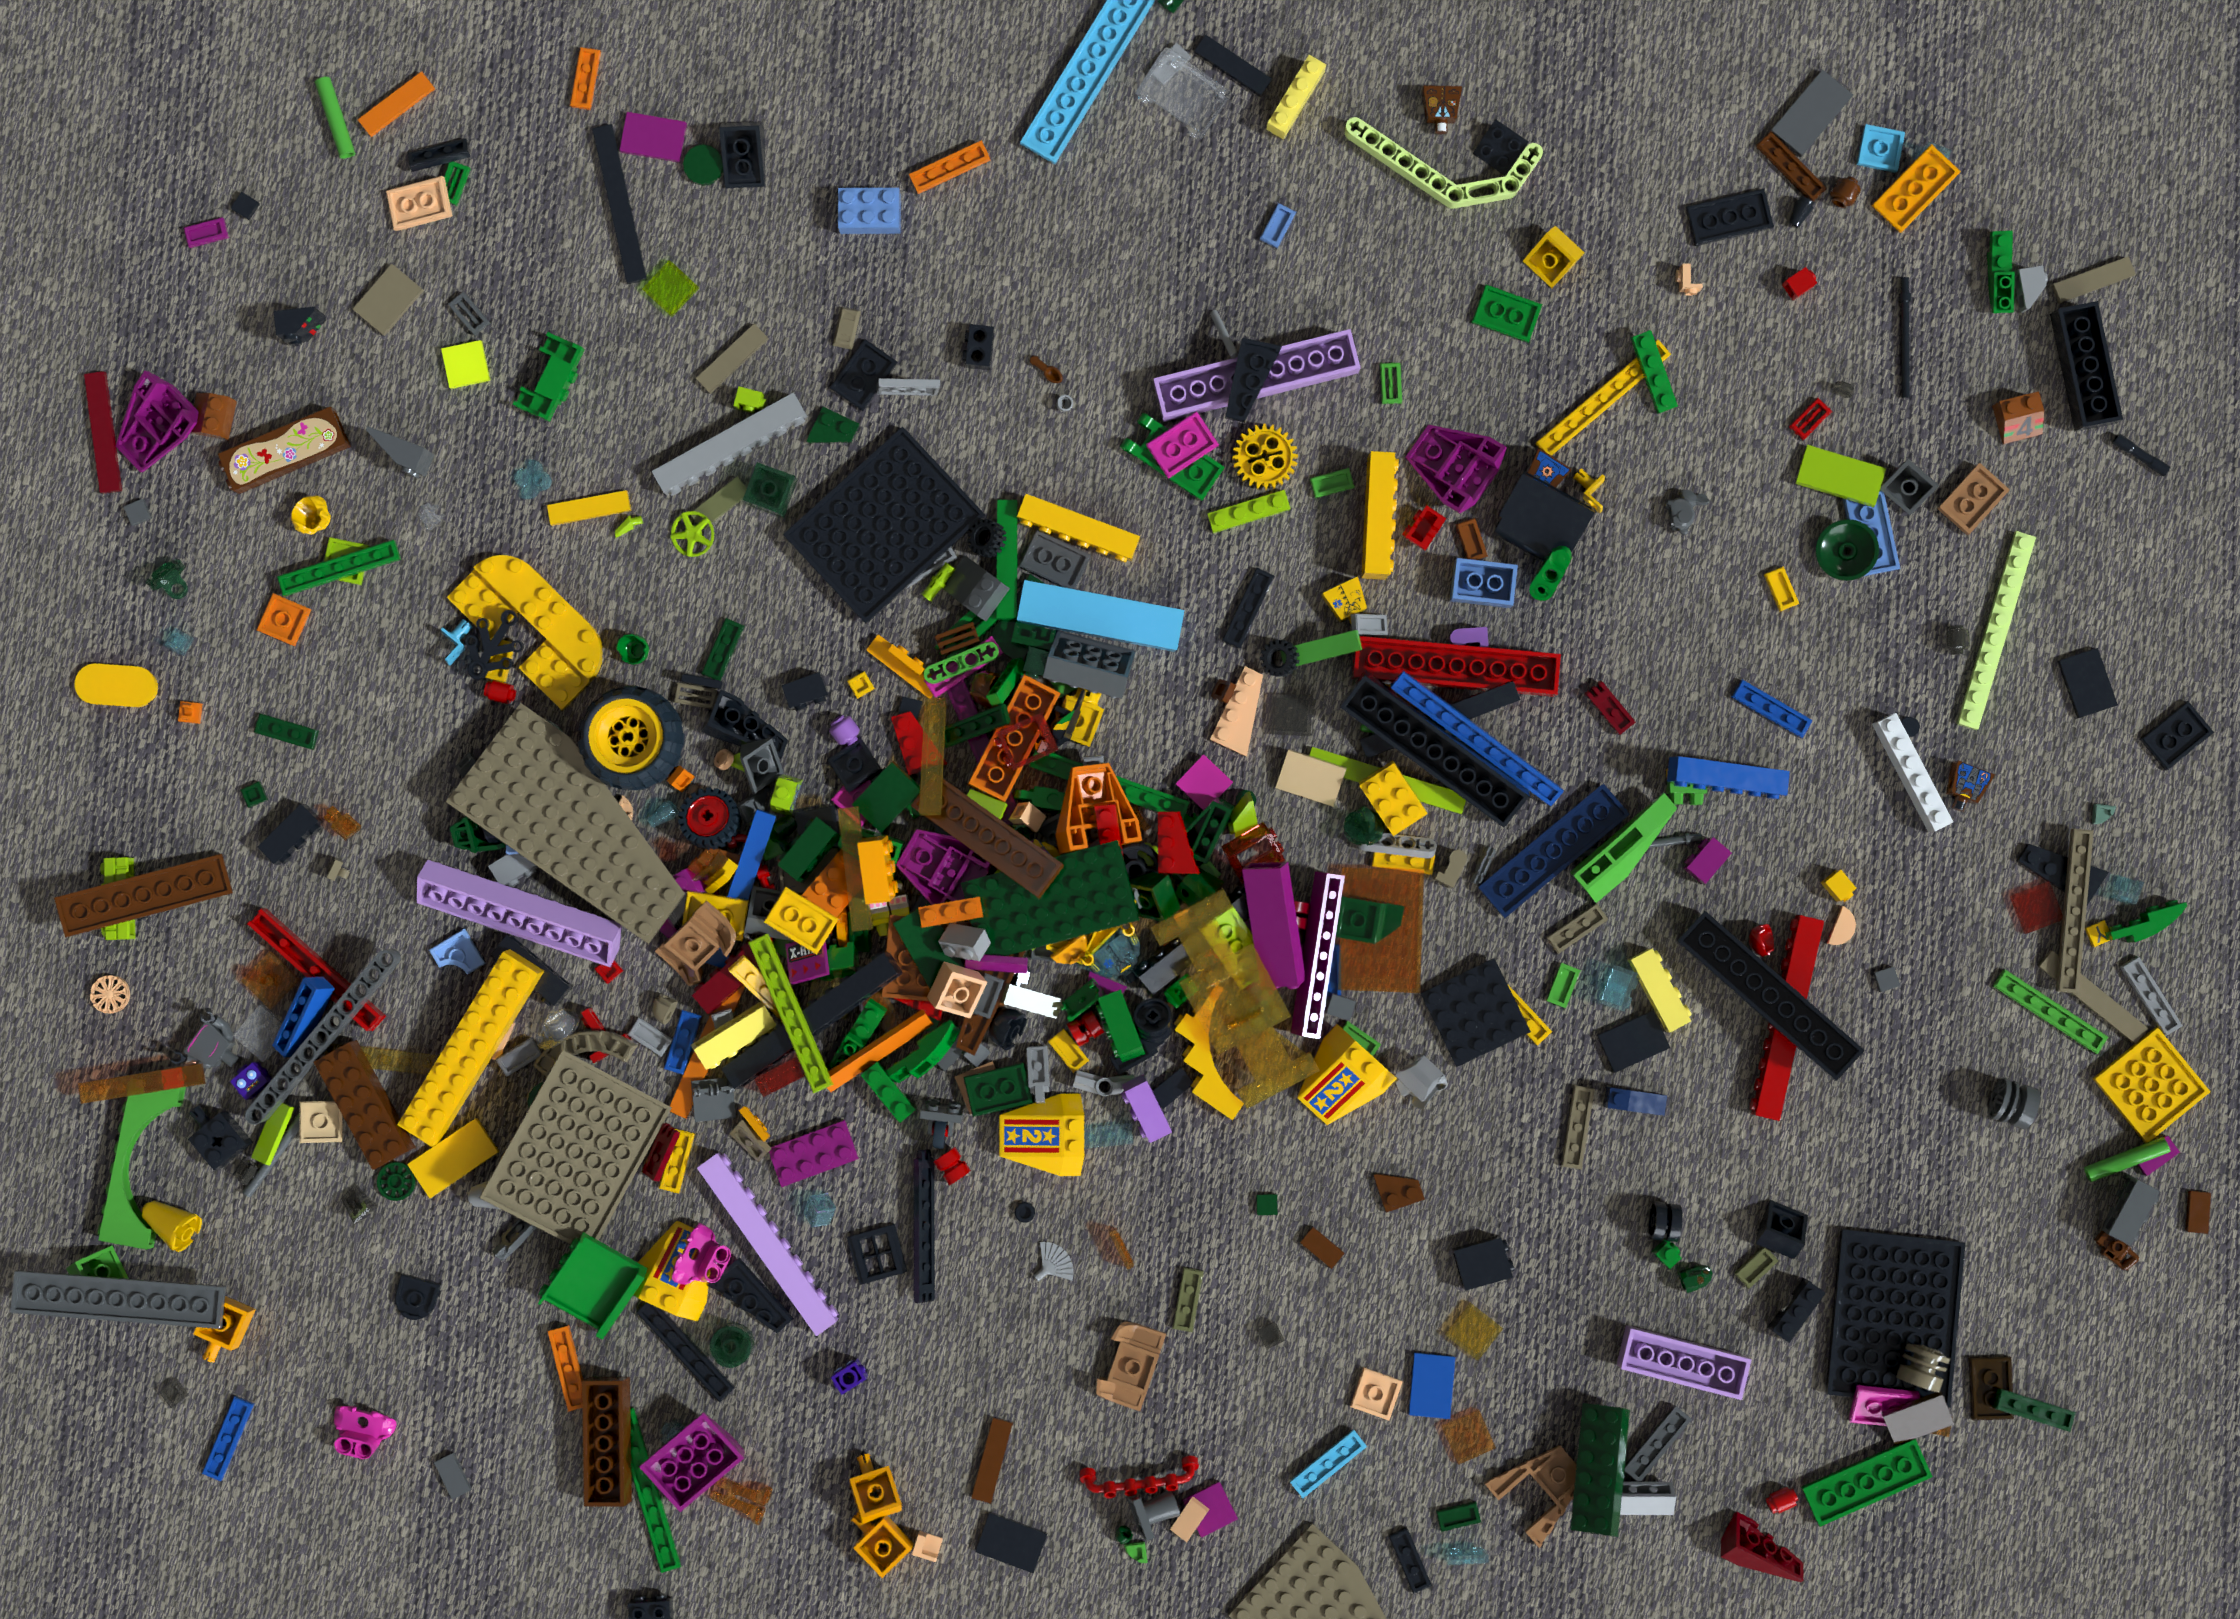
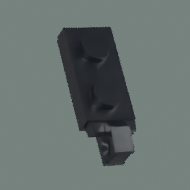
(1149, 1049)

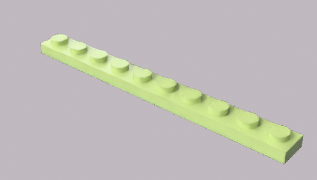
(1996, 630)

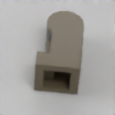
(1453, 869)

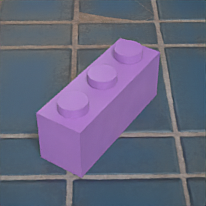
(1145, 1109)

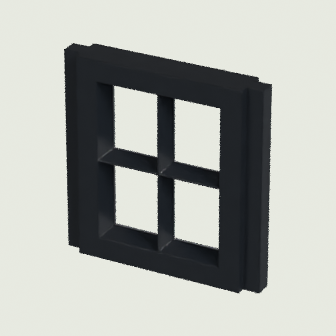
(894, 1249)

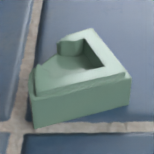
(2102, 813)

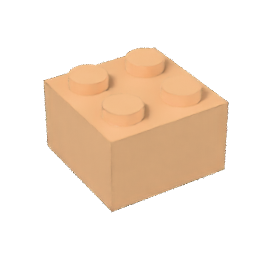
(957, 989)

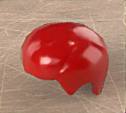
(1761, 940)

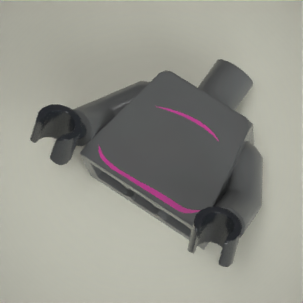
(210, 1044)

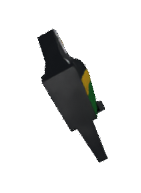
(1062, 724)

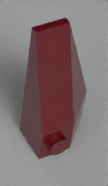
(1751, 1549)

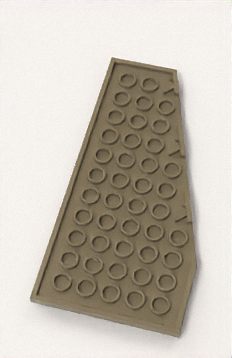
(551, 810)
(1310, 1583)

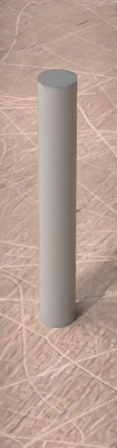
(1224, 334)

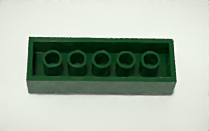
(1600, 1469)

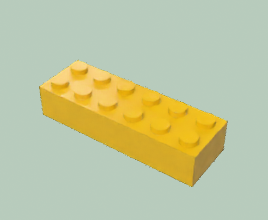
(1378, 515)

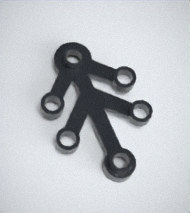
(491, 646)

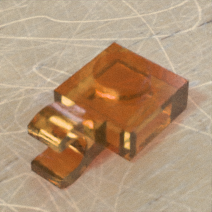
(342, 825)

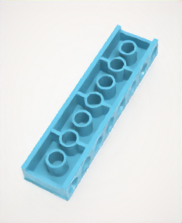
(1100, 616)

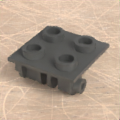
(713, 1099)

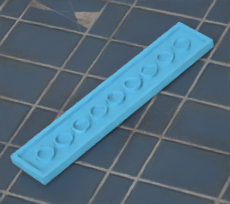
(1084, 77)

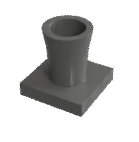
(1152, 1511)

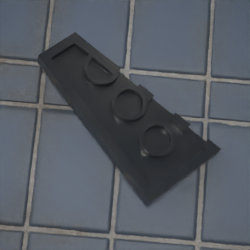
(747, 1291)

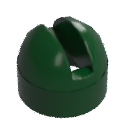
(1123, 1539)

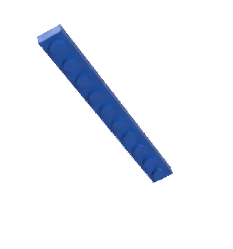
(1476, 738)

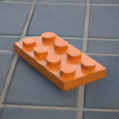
(830, 887)

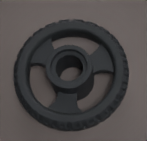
(1131, 851)

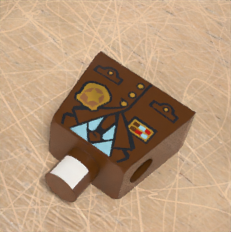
(1441, 105)

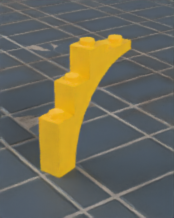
(1209, 1086)

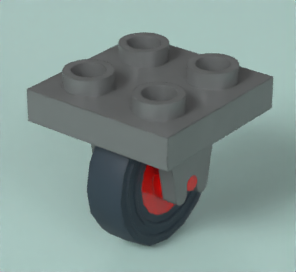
(942, 1114)

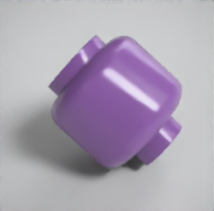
(844, 730)

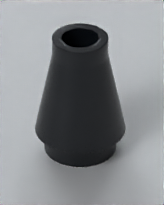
(1801, 210)

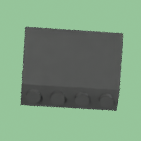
(1089, 664)

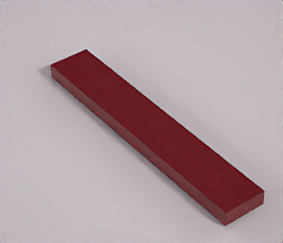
(103, 432)

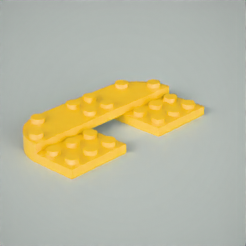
(572, 646)

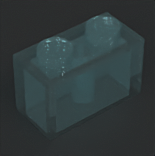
(1618, 988)

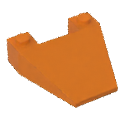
(1085, 788)

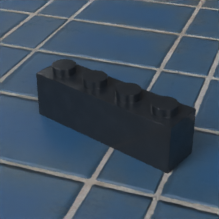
(550, 985)

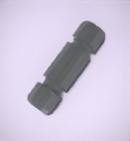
(1483, 865)

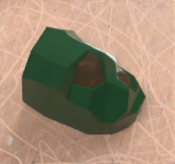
(1695, 1277)

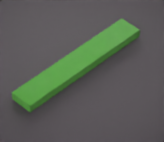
(2050, 1011)

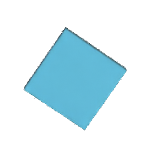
(1880, 148)

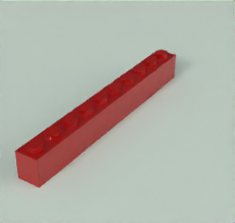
(1779, 1051)

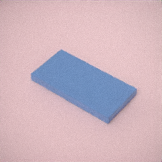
(1879, 522)

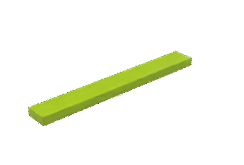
(1425, 791)
(790, 1013)

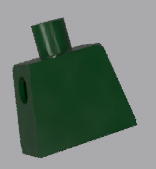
(1196, 886)

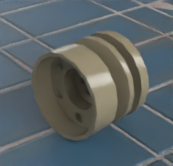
(1923, 1367)

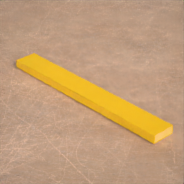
(1595, 405)

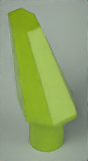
(627, 525)

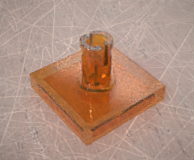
(270, 980)

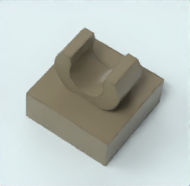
(336, 869)

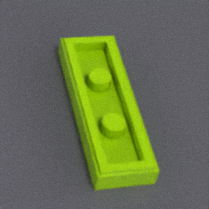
(272, 1134)

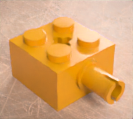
(229, 1336)
(876, 1481)
(874, 1534)

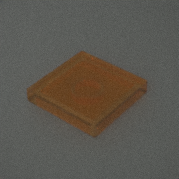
(1468, 1436)

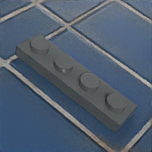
(1657, 1443)

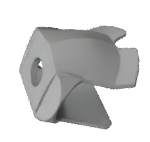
(1420, 1080)

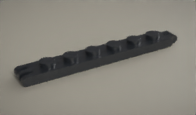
(924, 1227)

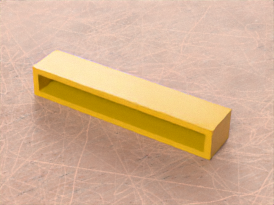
(1078, 528)

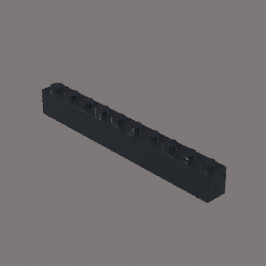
(818, 1015)

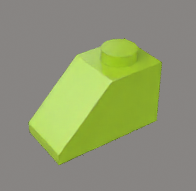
(1243, 816)

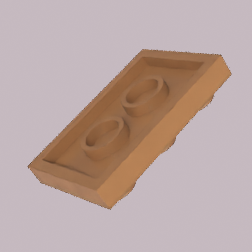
(1973, 499)

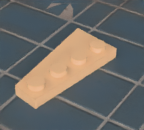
(1238, 717)

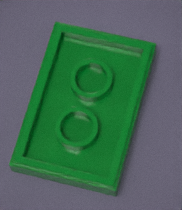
(1506, 313)

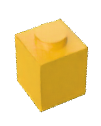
(1839, 886)

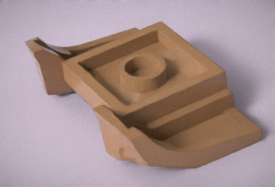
(697, 942)
(1132, 1365)

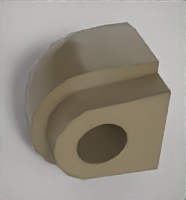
(663, 1008)

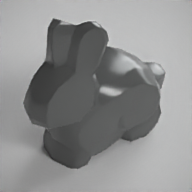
(1681, 510)

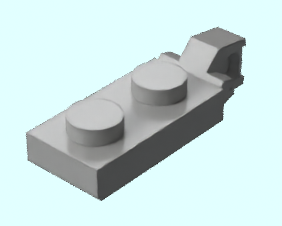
(1038, 1071)

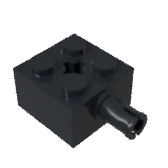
(207, 1138)

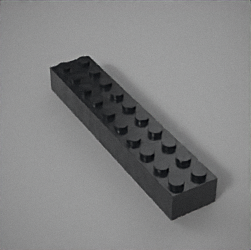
(1434, 749)
(1770, 996)

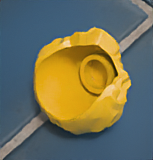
(310, 514)

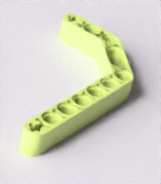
(1431, 175)

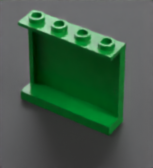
(593, 1283)

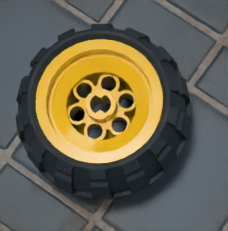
(661, 745)

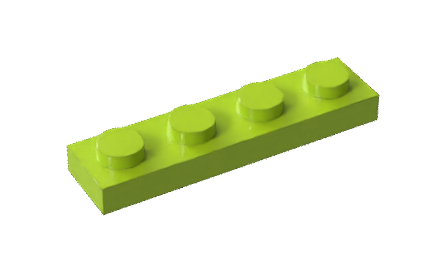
(1248, 511)

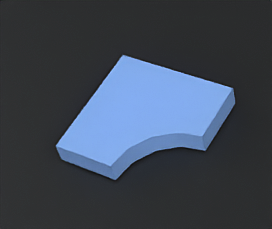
(458, 951)

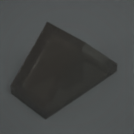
(358, 1204)

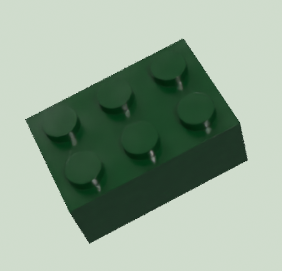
(808, 849)

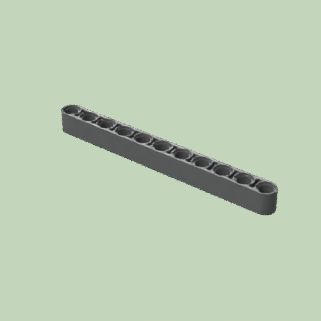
(314, 1041)

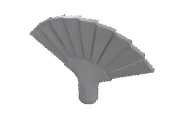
(1054, 1262)

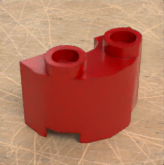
(1425, 527)

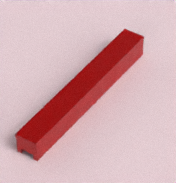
(310, 963)

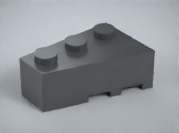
(2131, 1209)

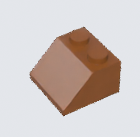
(214, 415)

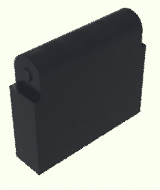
(1541, 517)

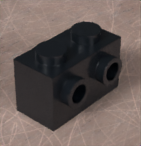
(651, 1608)

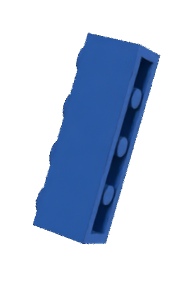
(303, 1014)

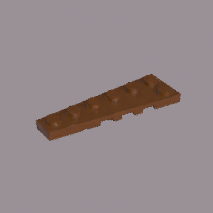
(974, 1028)

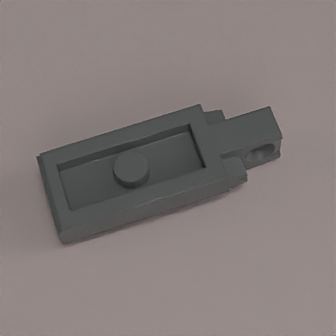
(513, 1239)

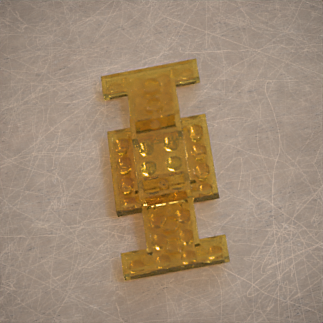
(1242, 996)

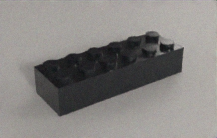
(2086, 366)

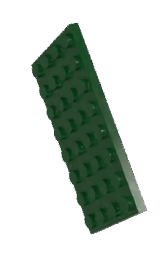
(1082, 899)

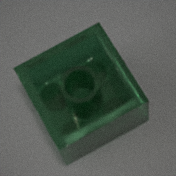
(770, 489)

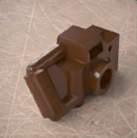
(2117, 1250)

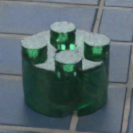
(722, 1350)

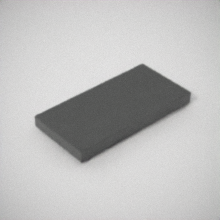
(1811, 113)

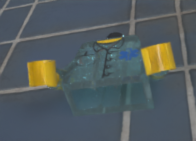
(1116, 956)

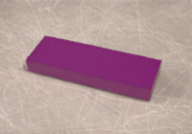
(999, 963)

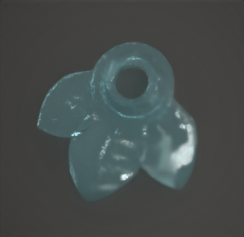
(529, 479)

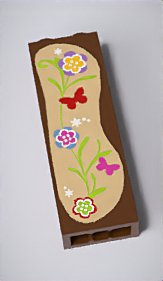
(283, 450)

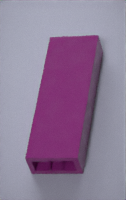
(1274, 922)

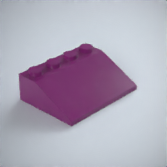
(693, 1461)

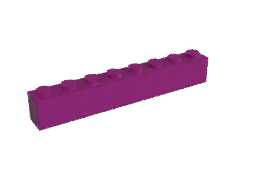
(1317, 954)

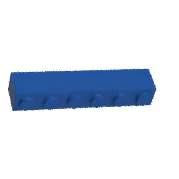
(1728, 776)

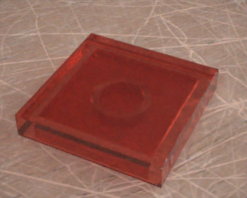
(2036, 907)

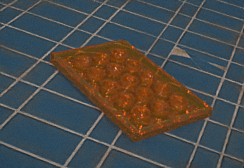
(1396, 959)

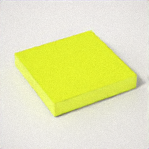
(465, 364)

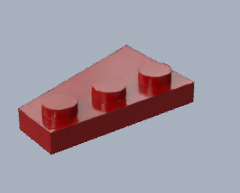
(910, 739)
(1173, 845)

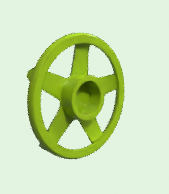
(692, 534)

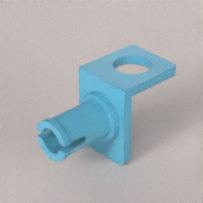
(456, 637)

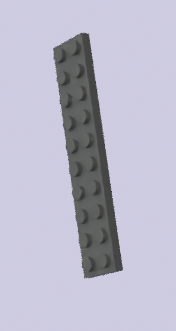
(118, 1299)

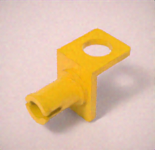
(1590, 486)

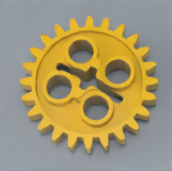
(1259, 439)

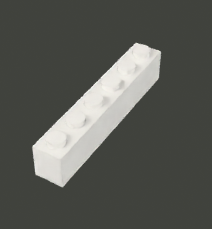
(1912, 773)

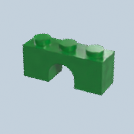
(888, 1092)

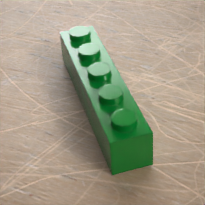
(1006, 682)

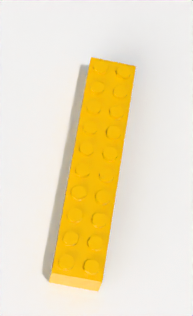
(470, 1047)

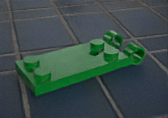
(1194, 479)

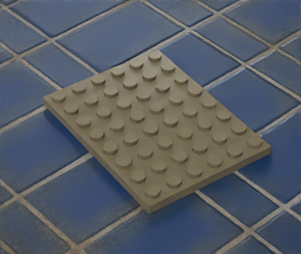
(575, 1150)

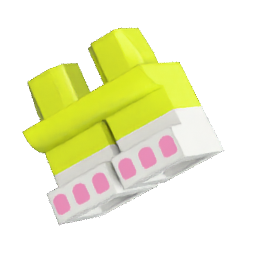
(881, 911)

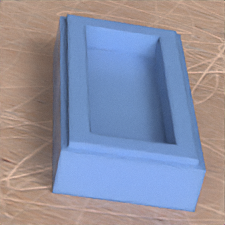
(1277, 225)

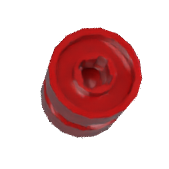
(1092, 1025)
(952, 1166)

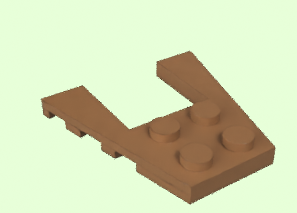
(1555, 1474)

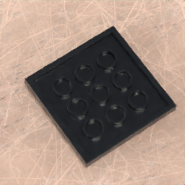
(1475, 1012)

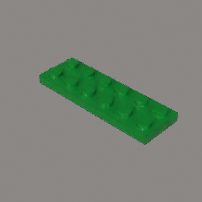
(1866, 1482)

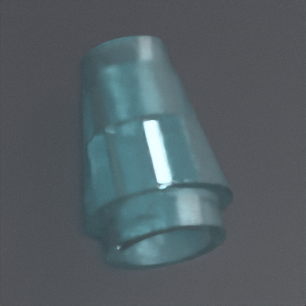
(664, 813)

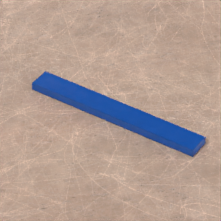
(748, 867)

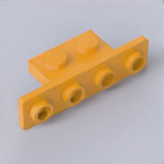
(899, 662)

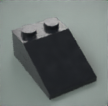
(743, 154)

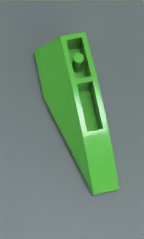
(1623, 850)

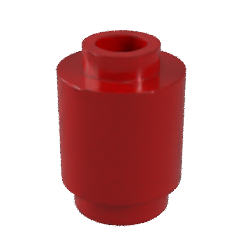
(500, 691)
(1781, 1500)

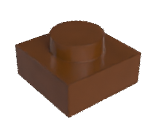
(1223, 691)

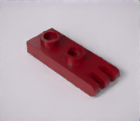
(1610, 708)
(661, 1152)

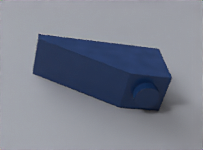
(1635, 1101)

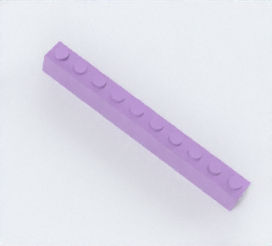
(768, 1244)

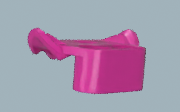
(704, 1241)
(347, 1423)

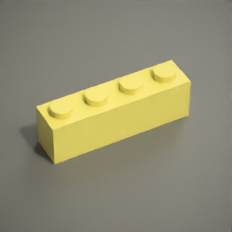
(1296, 97)
(1659, 990)
(733, 1035)

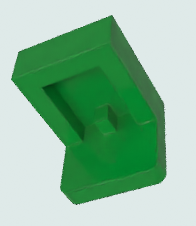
(1175, 994)

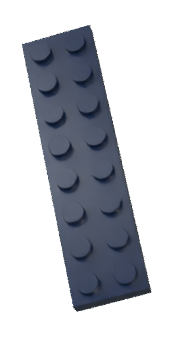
(1553, 851)

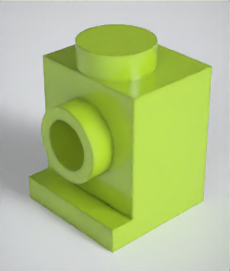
(749, 400)

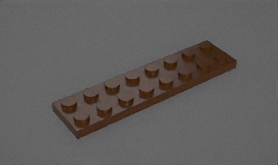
(994, 840)
(143, 895)

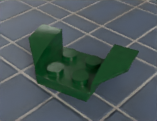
(1367, 919)

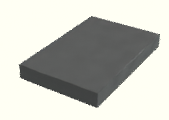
(1055, 560)

